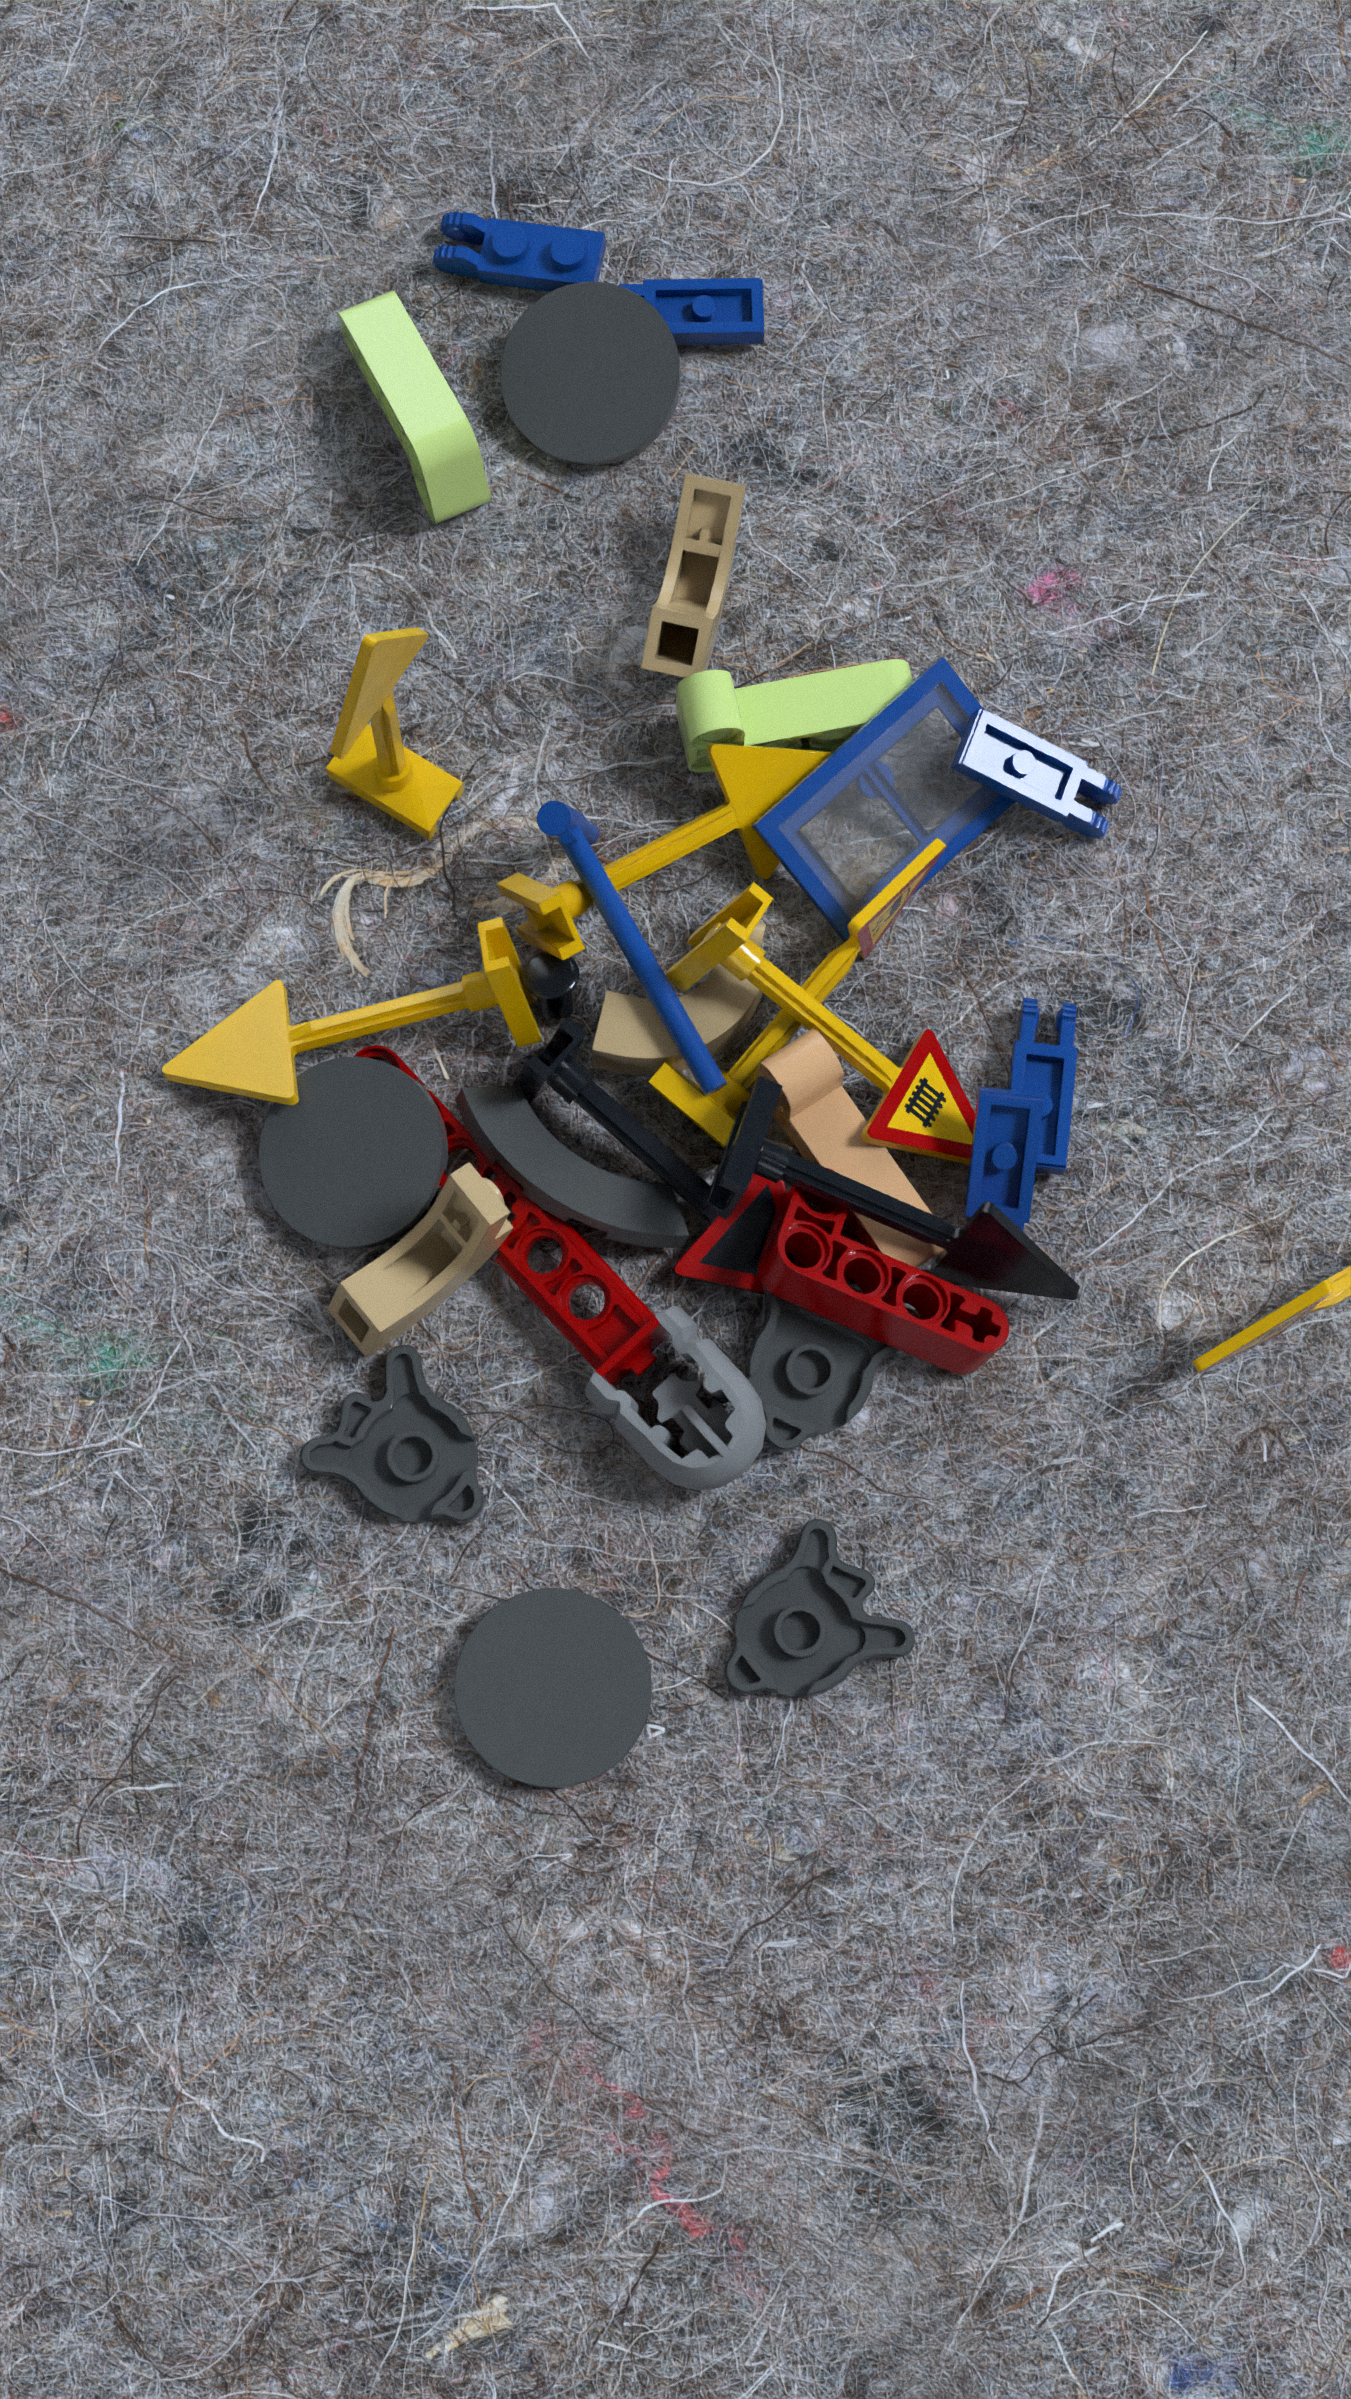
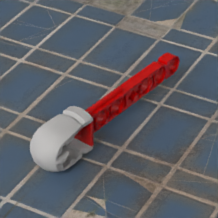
(624, 1339)

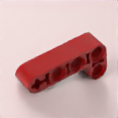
(970, 1326)

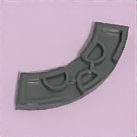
(561, 1180)

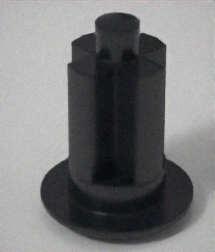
(552, 984)

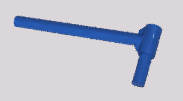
(575, 837)

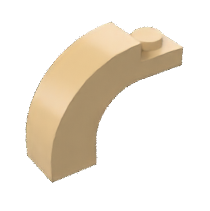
(696, 577)
(636, 1041)
(426, 1264)

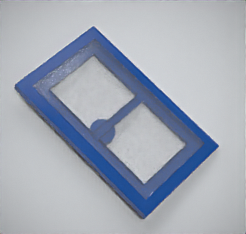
(883, 800)

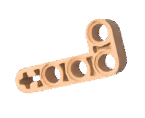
(828, 1132)

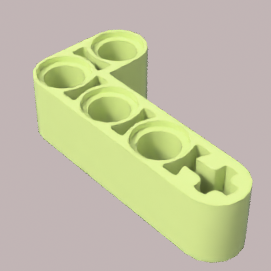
(417, 405)
(790, 713)

